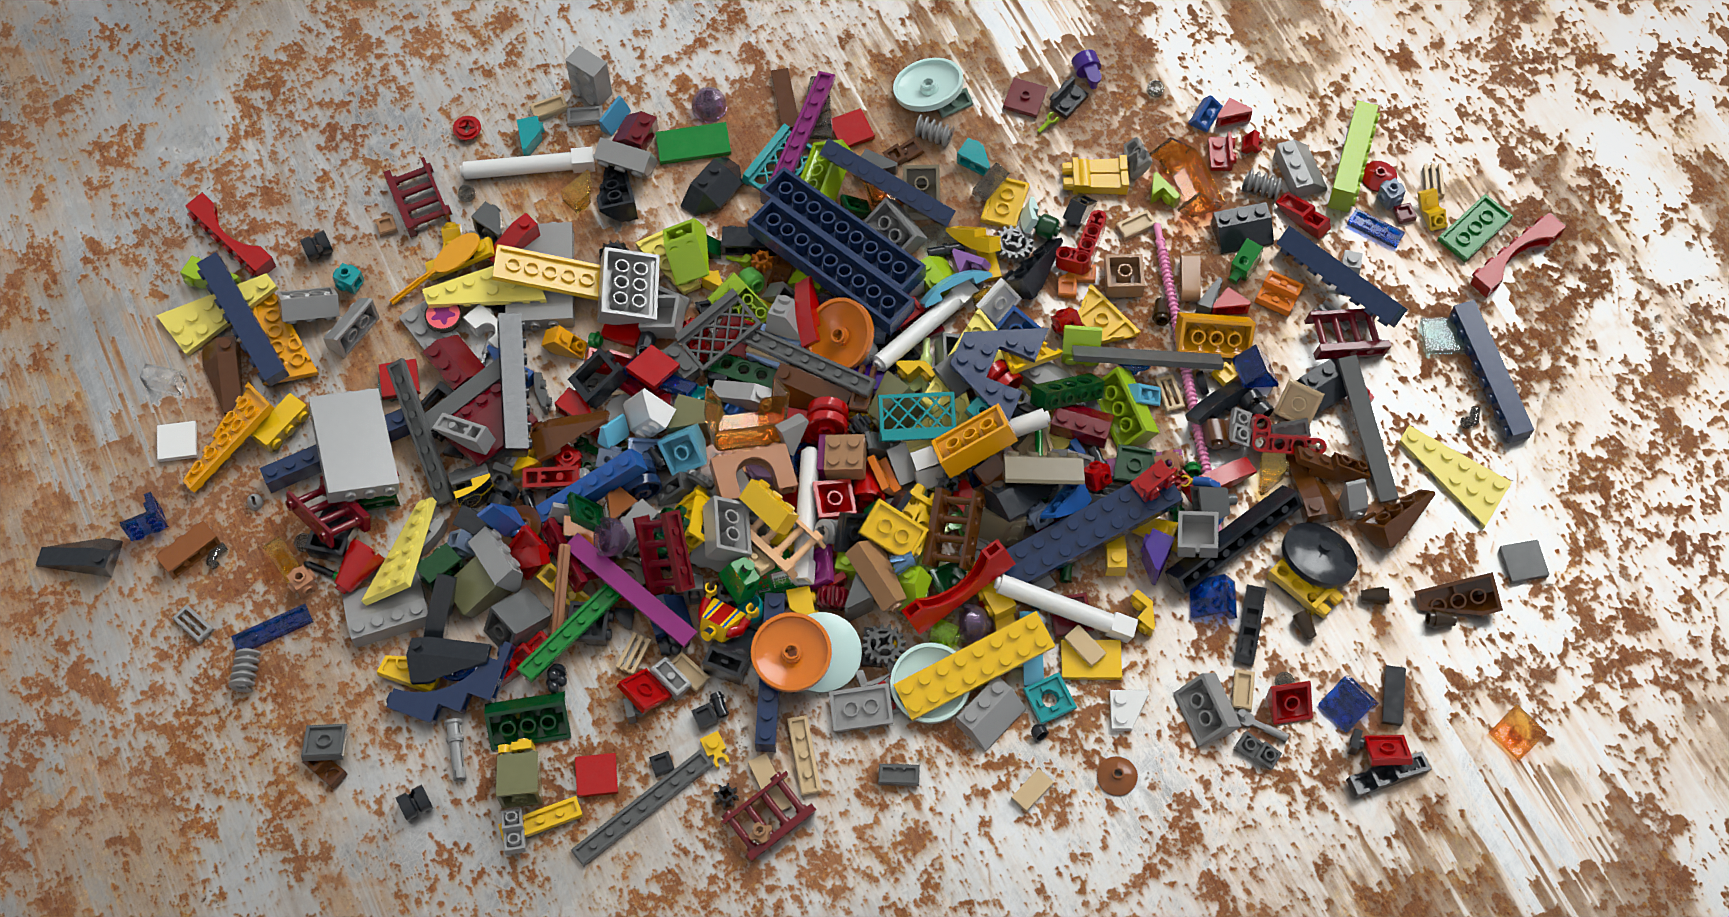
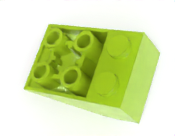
(687, 251)
(754, 303)

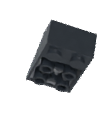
(321, 550)
(730, 658)

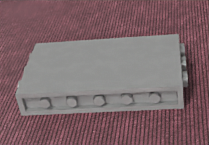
(554, 240)
(353, 445)

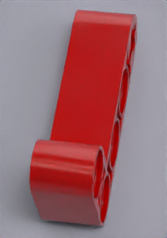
(1080, 259)
(1287, 440)

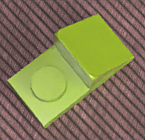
(1163, 189)

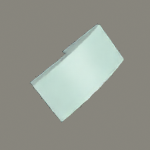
(1029, 215)

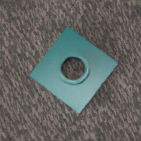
(1053, 685)

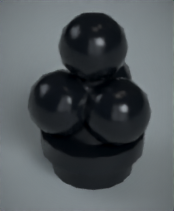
(670, 646)
(556, 677)

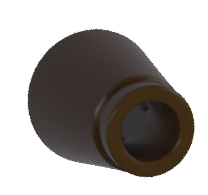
(1161, 312)
(1376, 595)
(1439, 619)
(1305, 624)

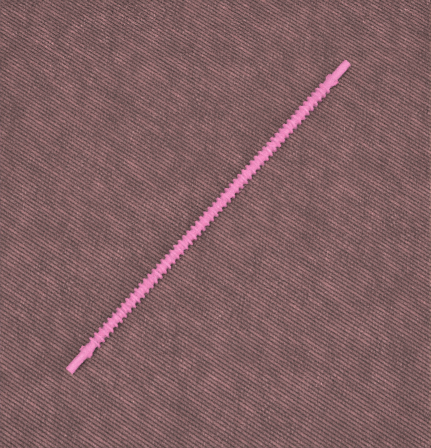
(1186, 372)

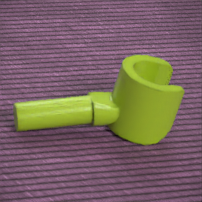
(1048, 122)
(744, 261)

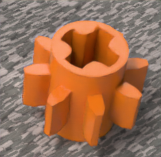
(762, 261)

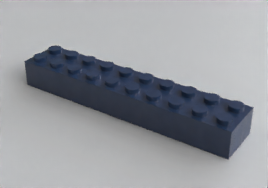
(845, 229)
(830, 265)
(1086, 532)

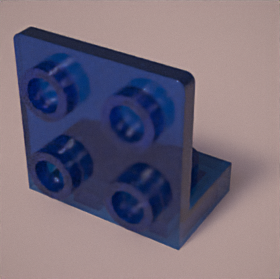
(146, 523)
(1214, 597)
(1347, 703)

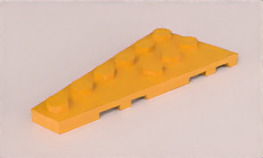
(284, 340)
(230, 434)

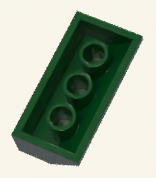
(534, 718)

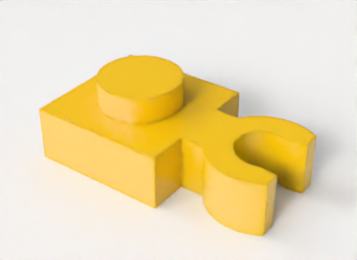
(1226, 375)
(714, 746)
(517, 747)

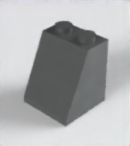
(517, 618)

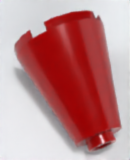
(867, 490)
(356, 566)

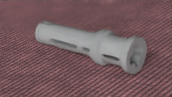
(455, 740)

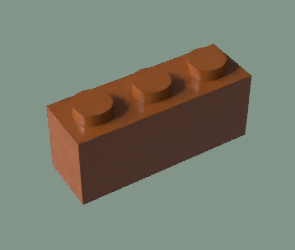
(187, 549)

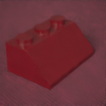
(453, 360)
(1083, 423)

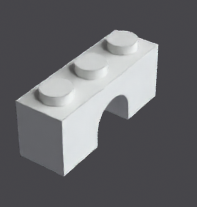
(481, 321)

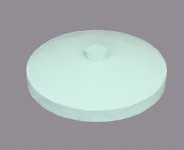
(928, 84)
(845, 652)
(916, 660)

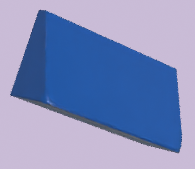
(1205, 113)

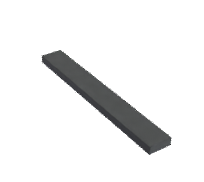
(1147, 357)
(810, 362)
(1367, 429)
(420, 432)
(642, 807)

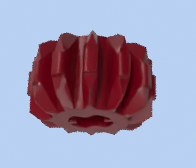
(832, 598)

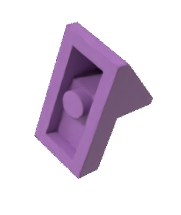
(967, 261)

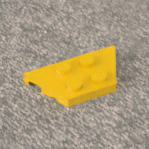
(1100, 312)
(1018, 364)

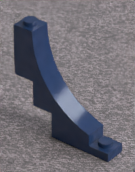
(481, 683)

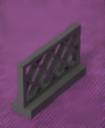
(705, 320)

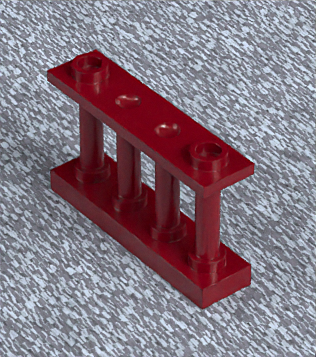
(406, 209)
(1343, 349)
(352, 510)
(554, 536)
(677, 552)
(787, 824)

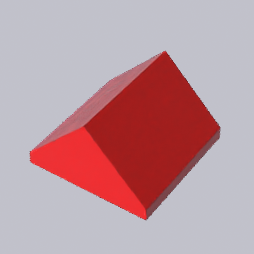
(833, 497)
(1290, 702)

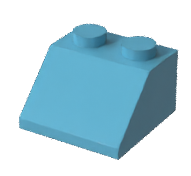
(684, 449)

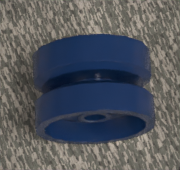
(646, 485)

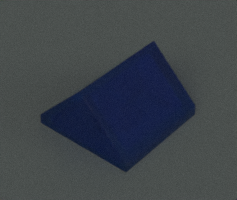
(1254, 368)

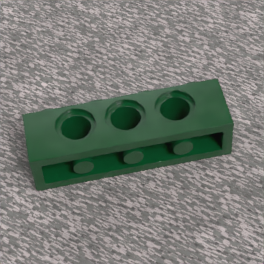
(738, 365)
(1067, 391)

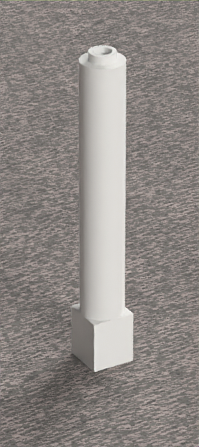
(577, 160)
(915, 333)
(1022, 425)
(807, 514)
(1115, 625)

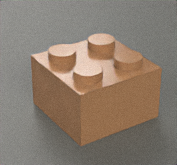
(1124, 275)
(845, 457)

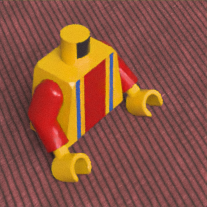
(722, 620)

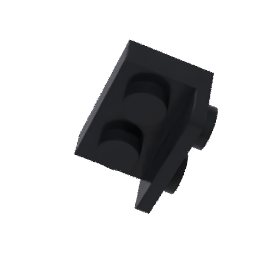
(1067, 98)

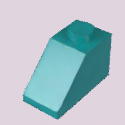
(530, 133)
(973, 156)

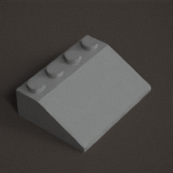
(628, 287)
(386, 617)

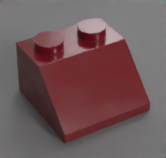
(637, 130)

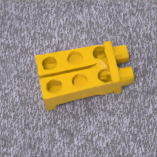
(1096, 176)
(694, 504)
(919, 509)
(1308, 595)

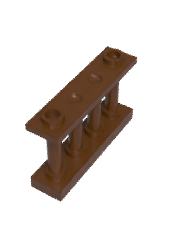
(937, 523)

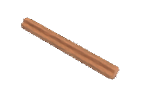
(560, 586)

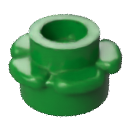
(595, 340)
(1193, 469)

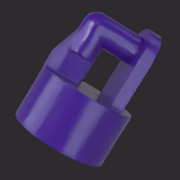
(1087, 66)

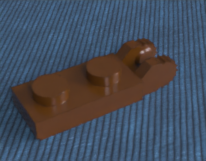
(857, 402)

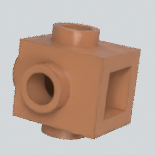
(1177, 460)
(302, 581)

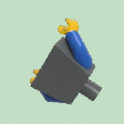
(1210, 497)

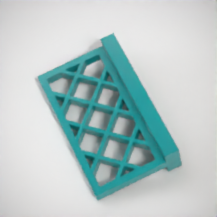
(765, 158)
(913, 433)

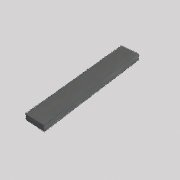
(465, 393)

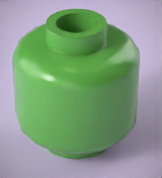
(752, 279)

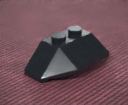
(712, 187)
(1327, 380)

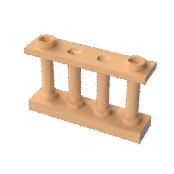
(776, 553)

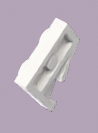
(1125, 708)

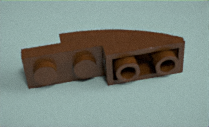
(1336, 467)

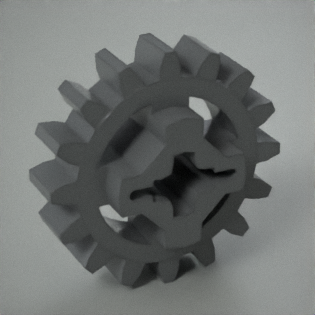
(1013, 244)
(885, 653)

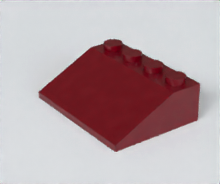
(486, 412)

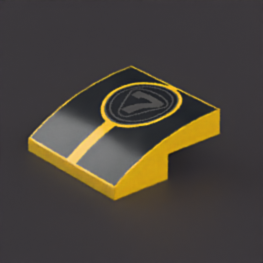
(477, 494)

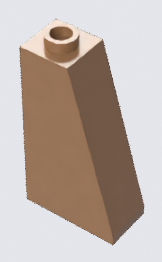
(877, 574)

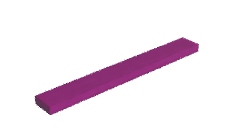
(805, 122)
(631, 591)

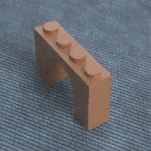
(773, 458)

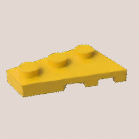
(396, 669)

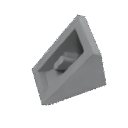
(791, 431)

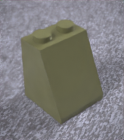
(892, 385)
(687, 413)
(476, 590)
(519, 779)

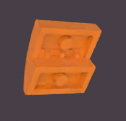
(1279, 293)
(885, 475)

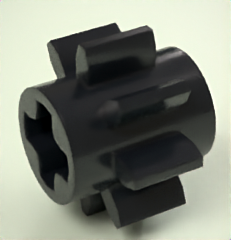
(859, 424)
(953, 486)
(722, 793)

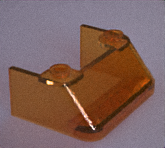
(1191, 177)
(746, 429)

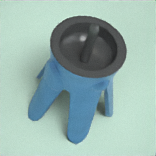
(903, 562)

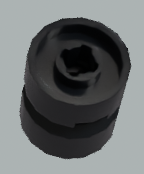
(313, 251)
(1255, 404)
(503, 493)
(414, 802)

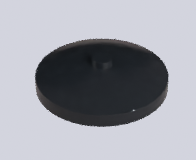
(1319, 555)

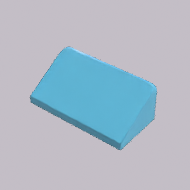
(1146, 394)
(613, 432)

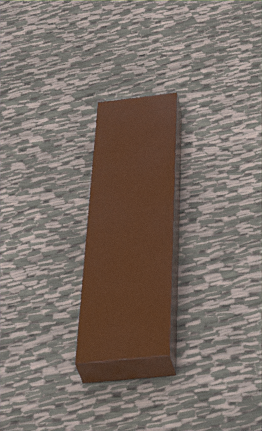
(784, 97)

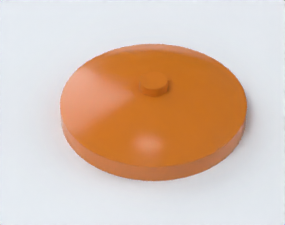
(844, 332)
(791, 652)

